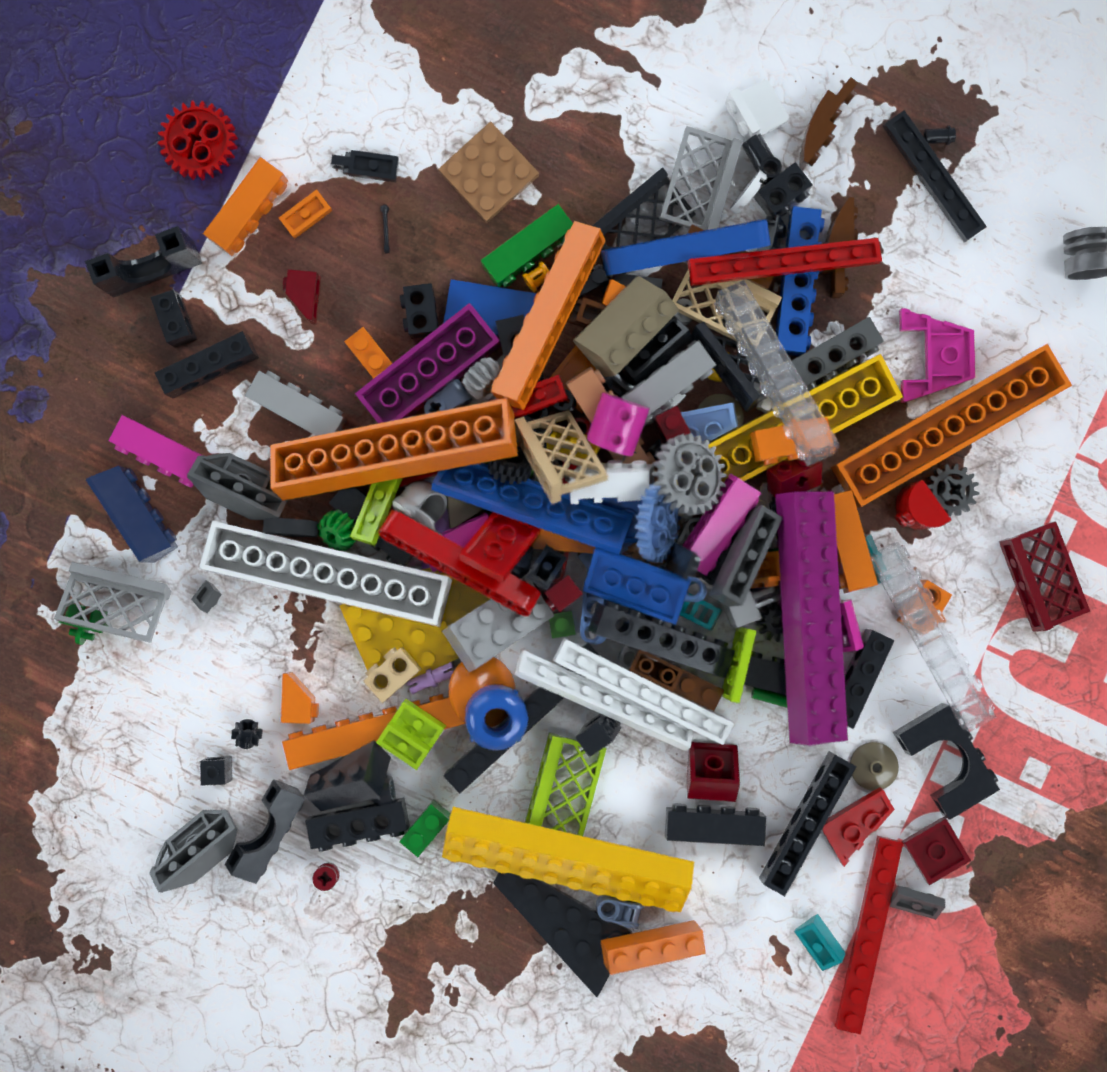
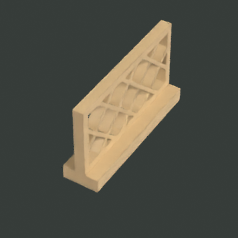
(766, 300)
(537, 456)

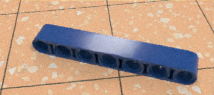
(686, 247)

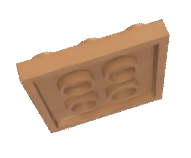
(488, 172)

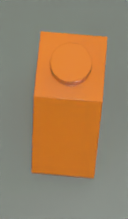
(297, 701)

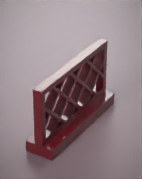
(1026, 581)

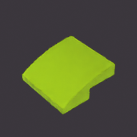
(411, 734)

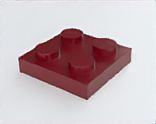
(936, 850)

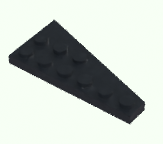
(564, 924)

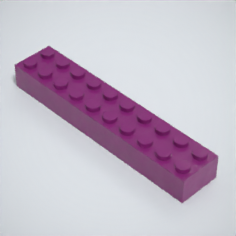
(811, 618)

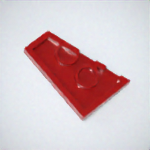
(856, 822)

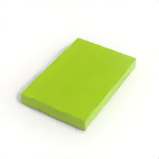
(736, 675)

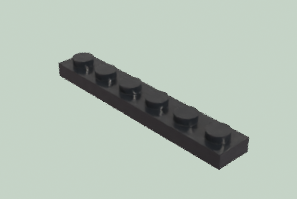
(934, 176)

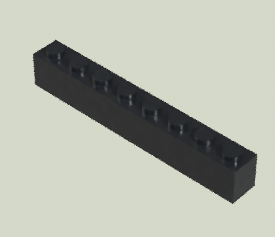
(479, 759)

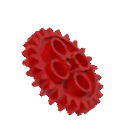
(177, 132)

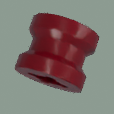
(329, 872)

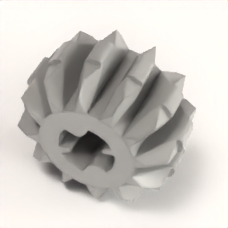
(480, 377)

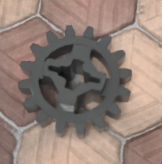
(958, 497)

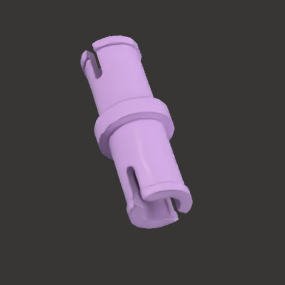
(431, 678)

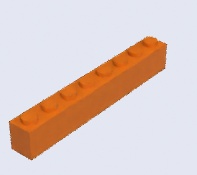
(548, 314)
(349, 736)

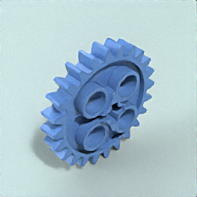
(656, 526)

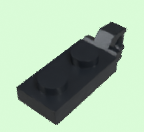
(367, 165)

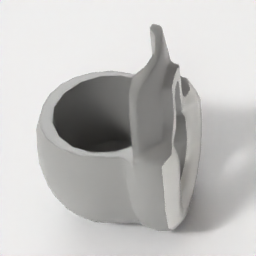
(421, 504)

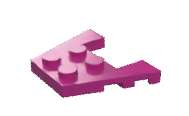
(947, 354)

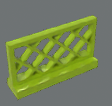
(546, 777)

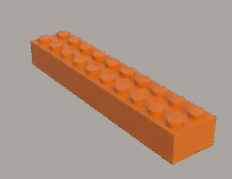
(952, 425)
(393, 450)

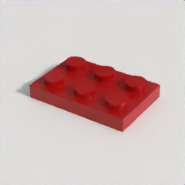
(499, 545)

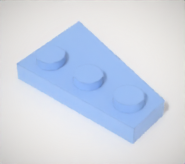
(711, 421)

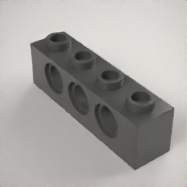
(863, 332)

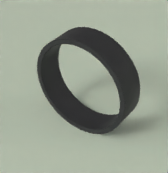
(290, 527)

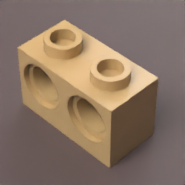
(395, 678)

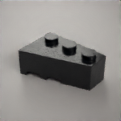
(349, 779)

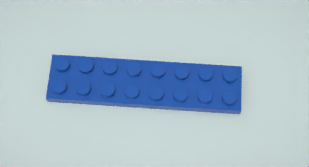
(528, 503)

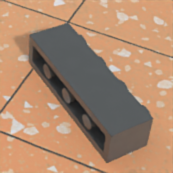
(745, 556)

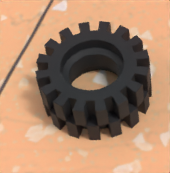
(511, 468)

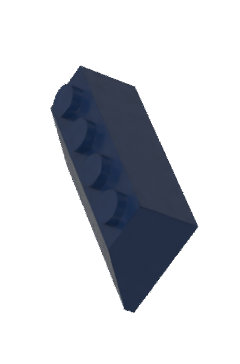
(133, 514)

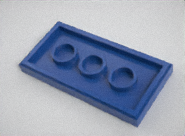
(489, 302)
(636, 585)

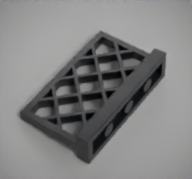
(633, 202)
(728, 366)

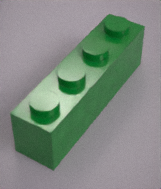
(527, 247)

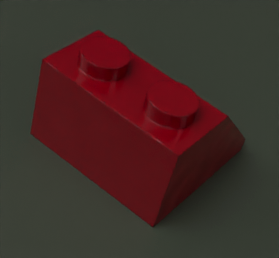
(713, 772)

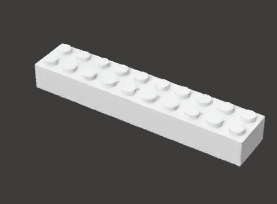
(326, 573)

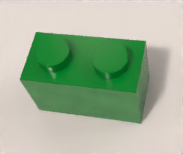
(425, 828)

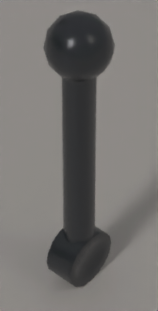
(385, 209)

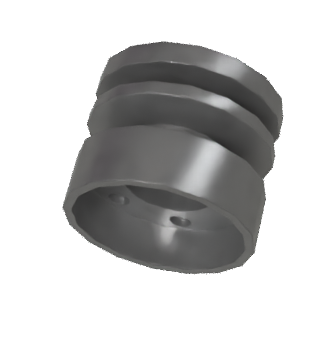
(1089, 253)

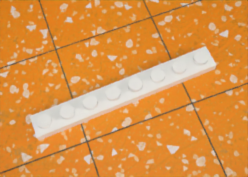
(643, 691)
(601, 700)

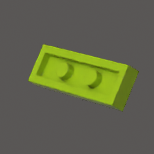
(375, 511)

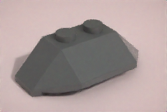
(236, 485)
(194, 850)

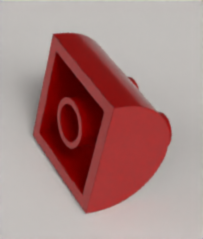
(919, 508)

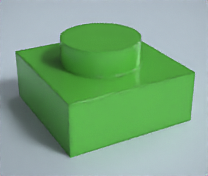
(562, 624)

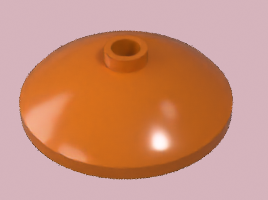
(465, 684)

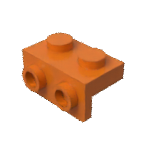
(768, 572)

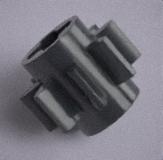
(246, 734)

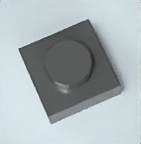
(206, 596)

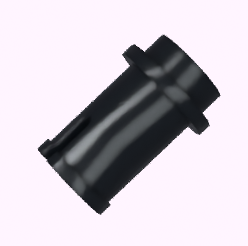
(942, 135)

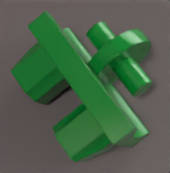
(82, 633)

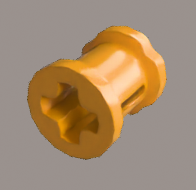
(528, 278)

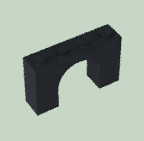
(118, 277)
(974, 780)

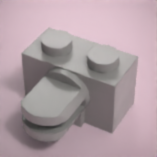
(749, 611)

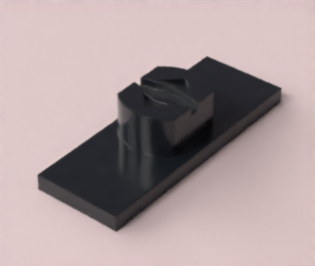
(683, 561)

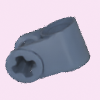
(450, 397)
(623, 913)

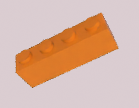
(246, 207)
(854, 559)
(653, 947)

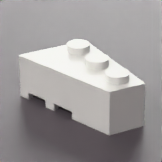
(624, 482)

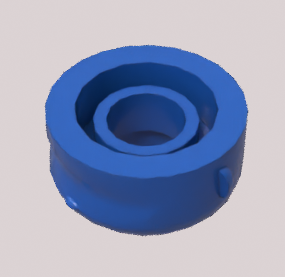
(496, 697)

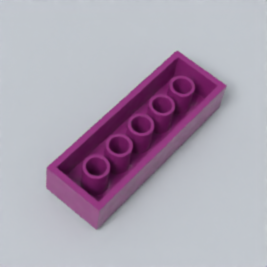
(429, 367)

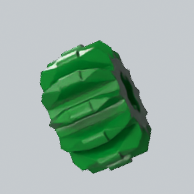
(336, 530)

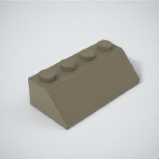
(625, 326)

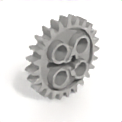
(689, 474)

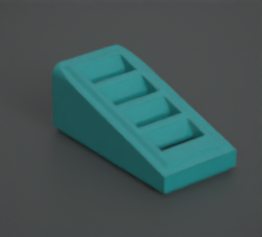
(712, 620)

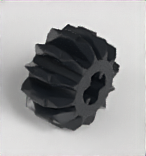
(767, 620)

